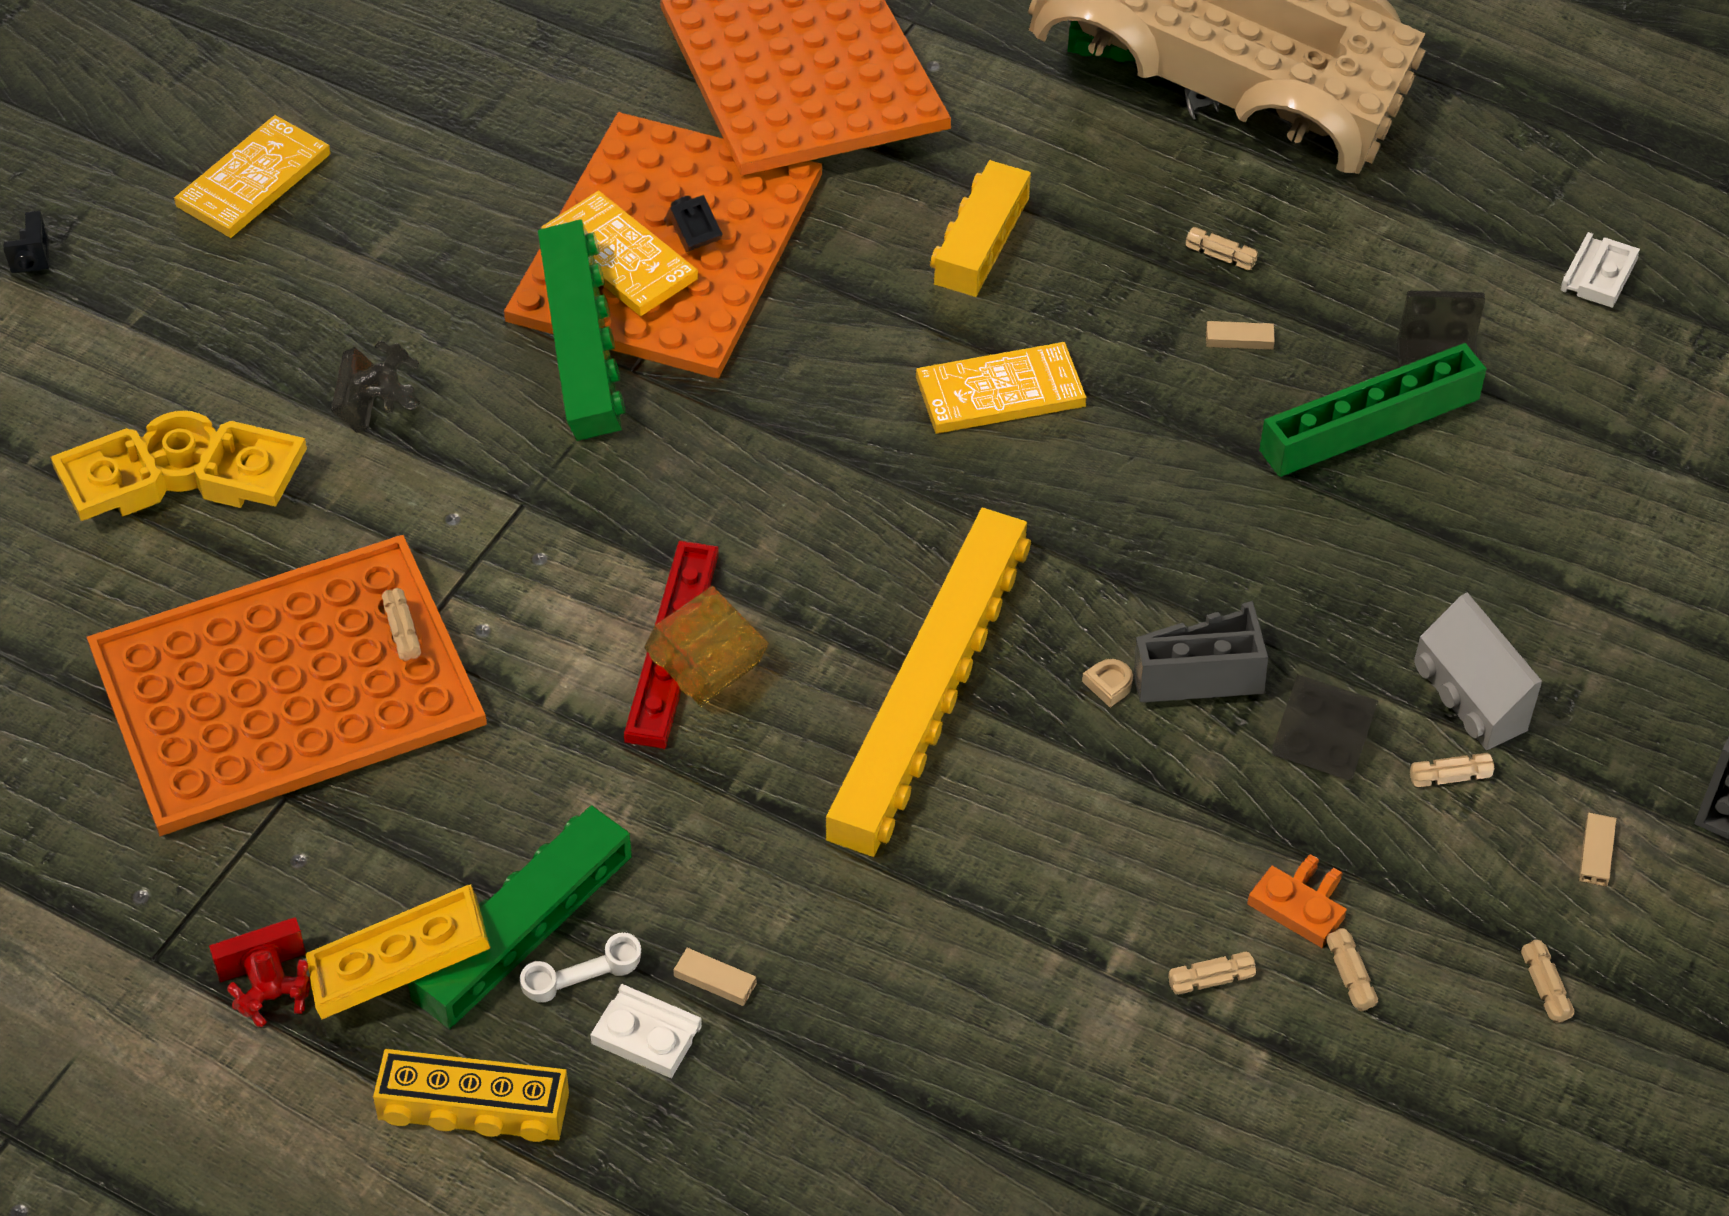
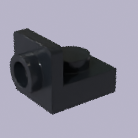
(693, 222)
(32, 249)

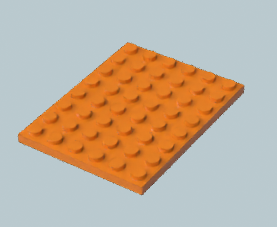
(804, 77)
(643, 171)
(281, 685)

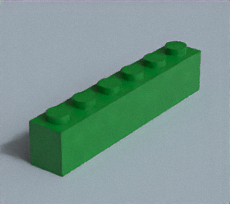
(580, 330)
(1372, 409)
(528, 911)

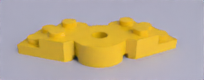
(178, 456)

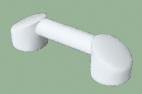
(621, 957)

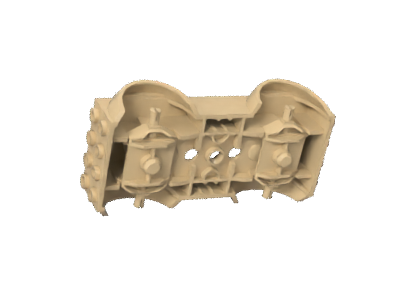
(1314, 61)

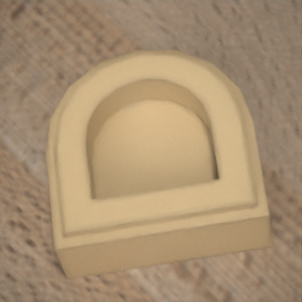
(1109, 680)

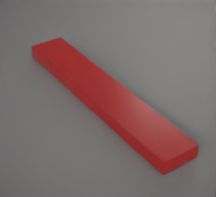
(657, 691)

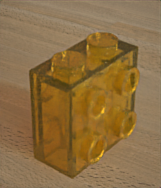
(706, 646)

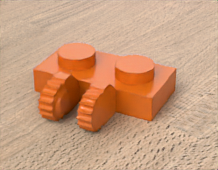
(1298, 905)

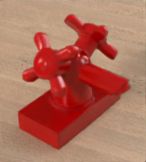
(260, 957)

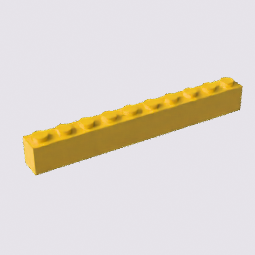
(927, 684)

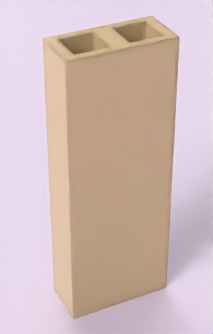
(1240, 335)
(1597, 849)
(715, 976)

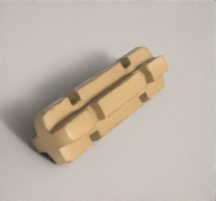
(1221, 248)
(401, 624)
(1451, 770)
(1352, 969)
(1212, 973)
(1547, 981)

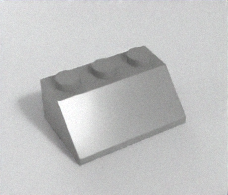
(1478, 673)

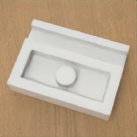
(1600, 270)
(646, 1031)

